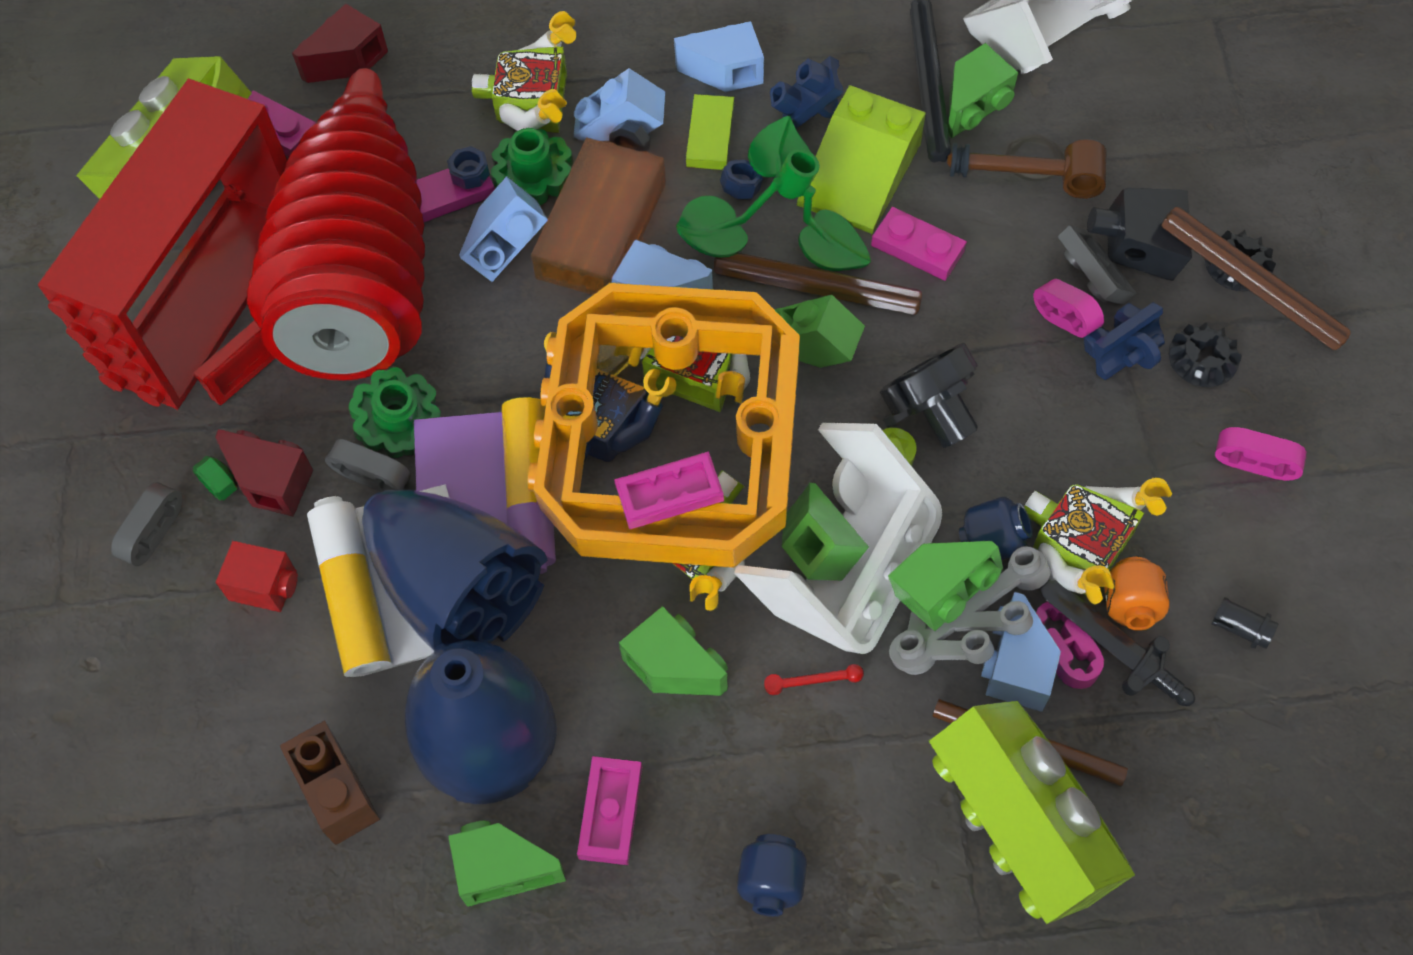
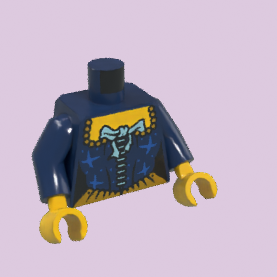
(623, 410)

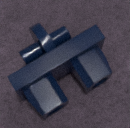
(812, 93)
(1132, 341)

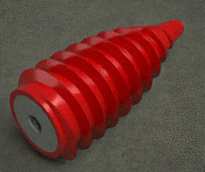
(343, 245)

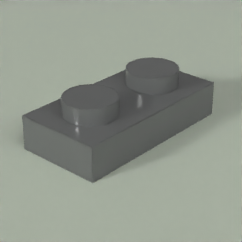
(1087, 255)

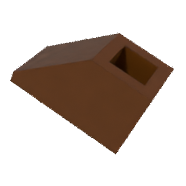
(329, 783)

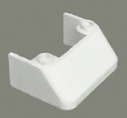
(1026, 28)
(893, 516)

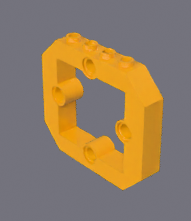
(645, 319)

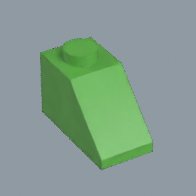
(499, 863)

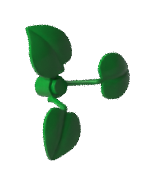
(778, 152)

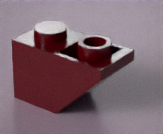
(340, 47)
(266, 471)

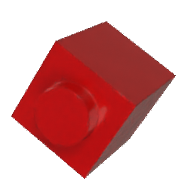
(257, 576)

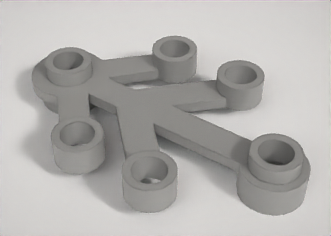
(920, 646)

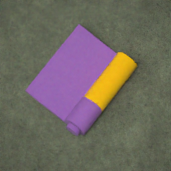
(487, 465)

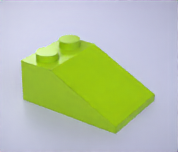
(865, 157)

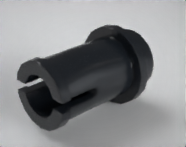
(1245, 623)

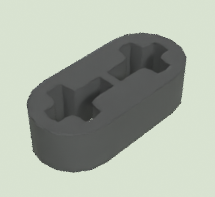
(367, 466)
(146, 524)

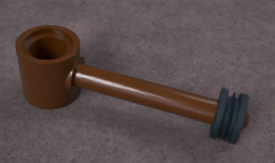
(1081, 169)

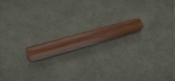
(1256, 278)
(820, 282)

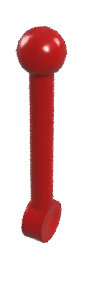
(774, 683)

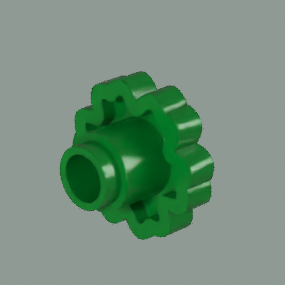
(533, 163)
(387, 410)

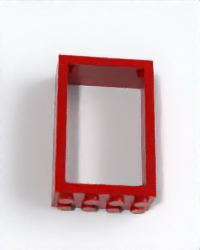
(138, 220)

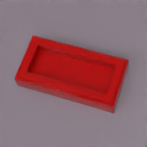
(234, 364)

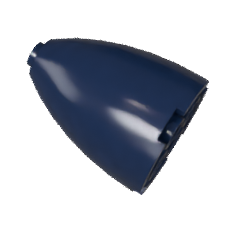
(451, 566)
(478, 722)

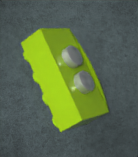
(152, 102)
(1031, 810)

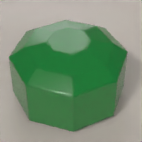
(215, 477)

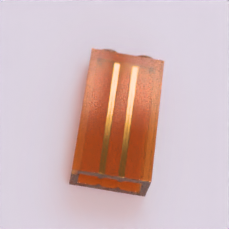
(598, 215)

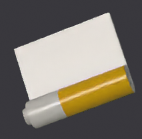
(364, 619)

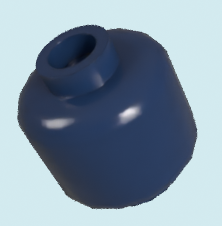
(998, 522)
(772, 874)

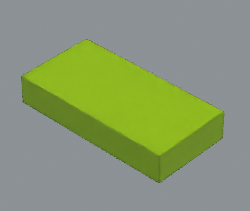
(710, 132)

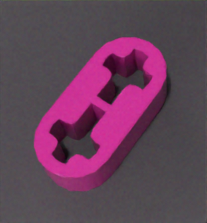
(1068, 308)
(1261, 453)
(1080, 644)

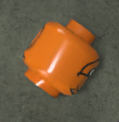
(1138, 593)

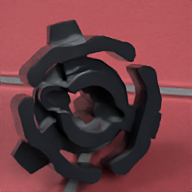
(935, 391)

